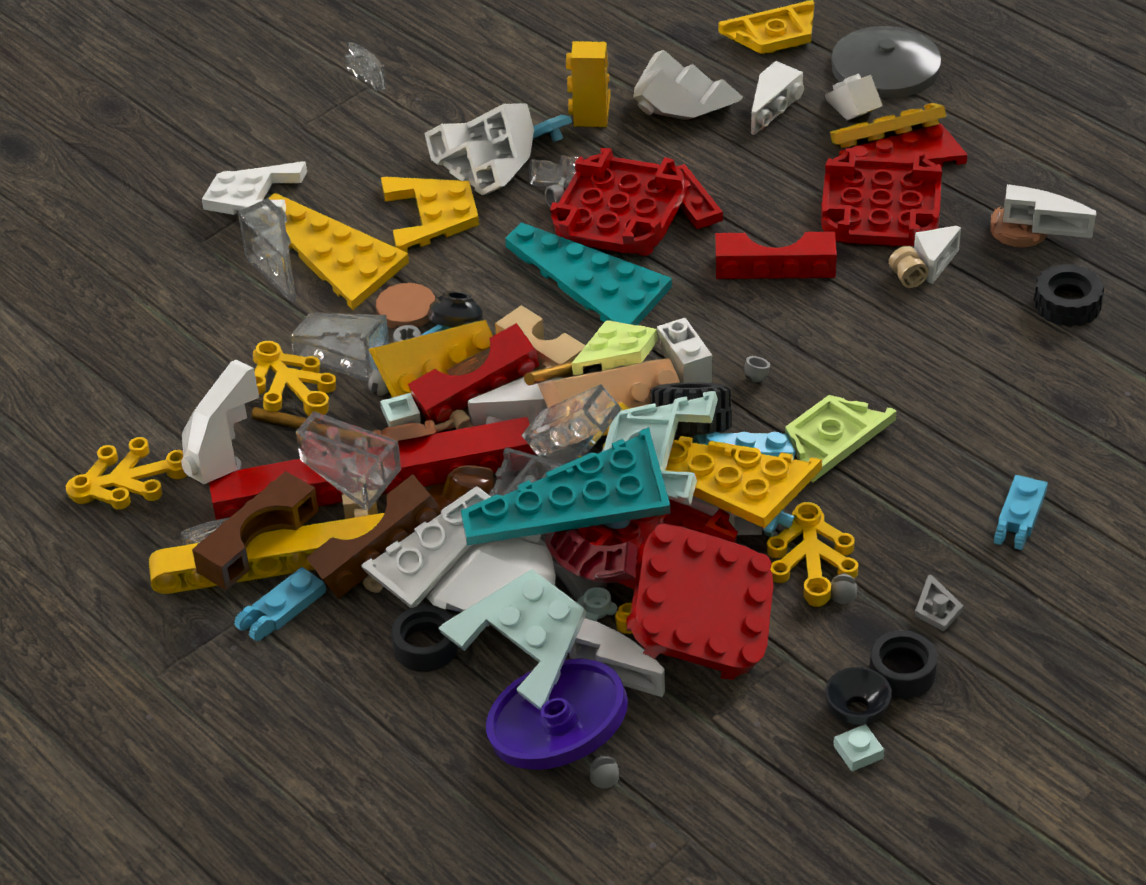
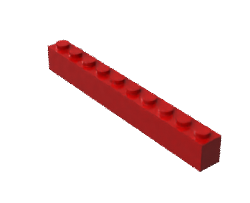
(426, 457)

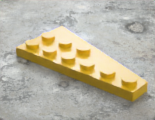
(340, 254)
(742, 477)

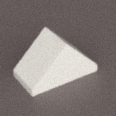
(937, 249)

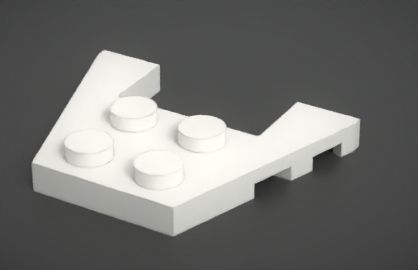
(247, 187)

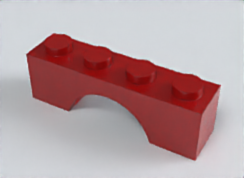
(807, 258)
(442, 394)

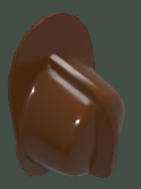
(460, 482)

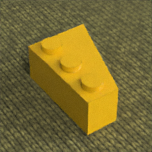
(588, 84)

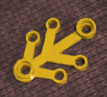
(269, 355)
(92, 485)
(808, 521)

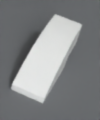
(1047, 212)
(621, 654)

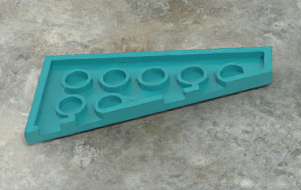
(592, 278)
(583, 493)

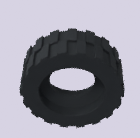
(1067, 311)

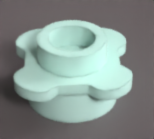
(597, 603)

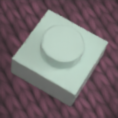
(400, 410)
(858, 747)

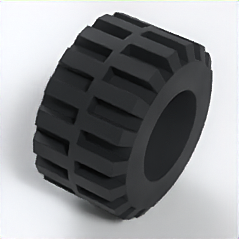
(722, 419)

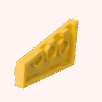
(848, 136)
(412, 358)

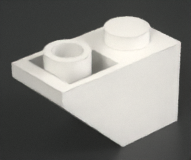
(854, 96)
(687, 351)

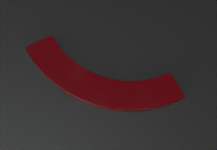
(589, 561)

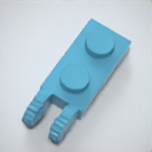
(1020, 510)
(280, 604)

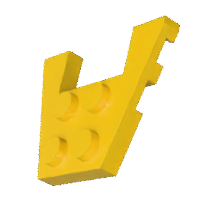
(442, 206)

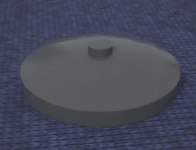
(895, 57)

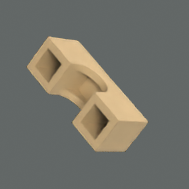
(549, 352)

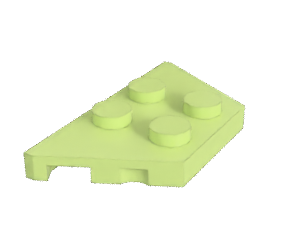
(616, 346)
(835, 430)

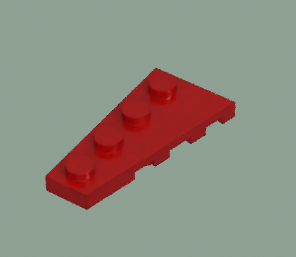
(933, 141)

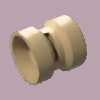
(908, 266)

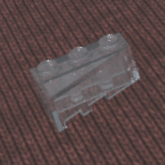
(572, 426)
(349, 457)

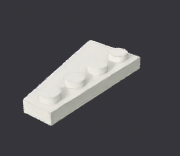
(427, 555)

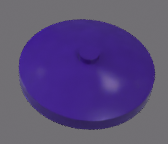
(575, 721)

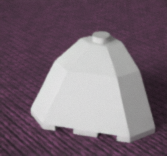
(679, 90)
(485, 149)
(210, 429)
(489, 568)

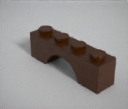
(281, 505)
(341, 560)

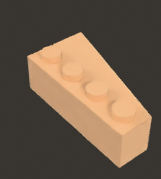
(625, 383)

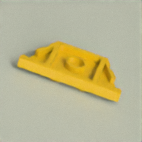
(772, 28)

